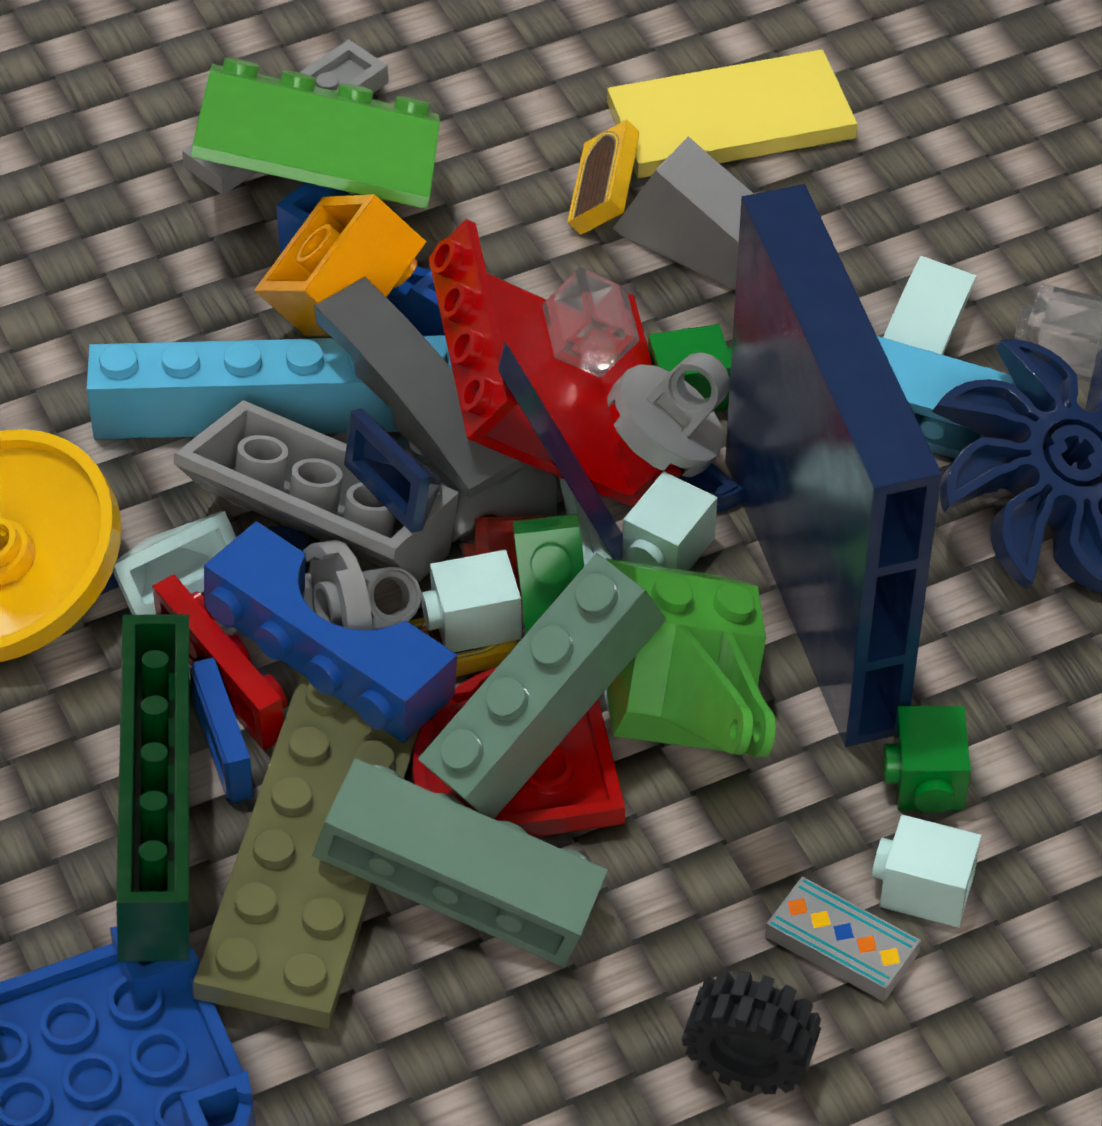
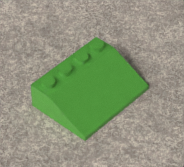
(317, 133)

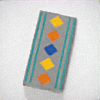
(843, 938)

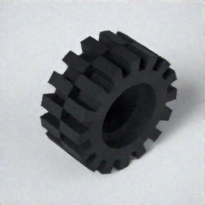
(751, 1032)

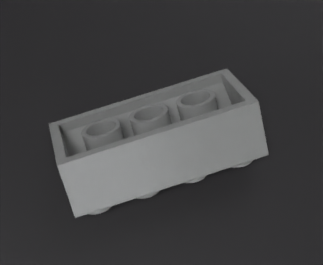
(302, 483)

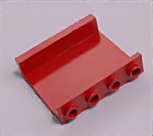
(484, 314)

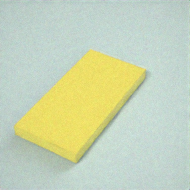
(736, 110)

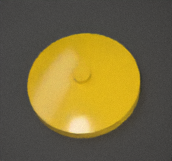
(54, 538)

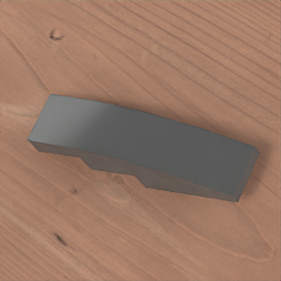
(412, 382)

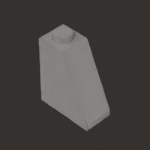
(689, 214)

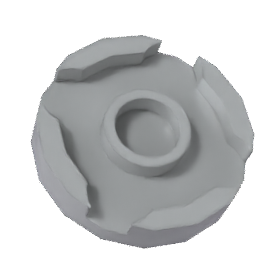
(667, 417)
(345, 594)

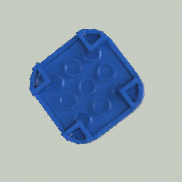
(116, 1047)

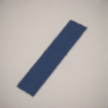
(560, 452)

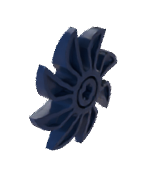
(1039, 451)

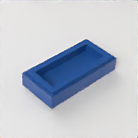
(221, 730)

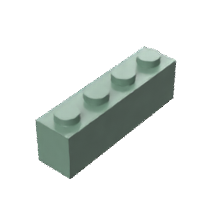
(543, 687)
(460, 862)

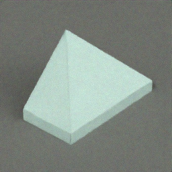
(172, 552)

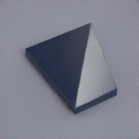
(390, 471)

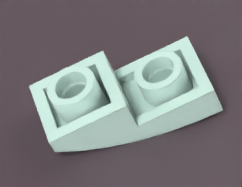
(930, 305)

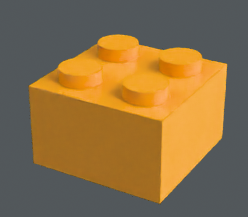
(336, 248)

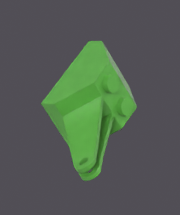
(699, 668)

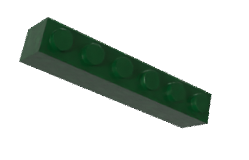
(153, 790)

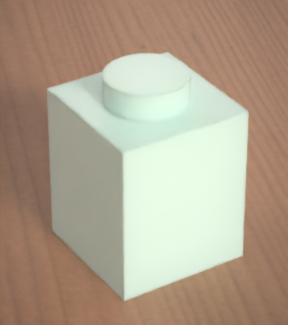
(669, 524)
(473, 601)
(927, 870)

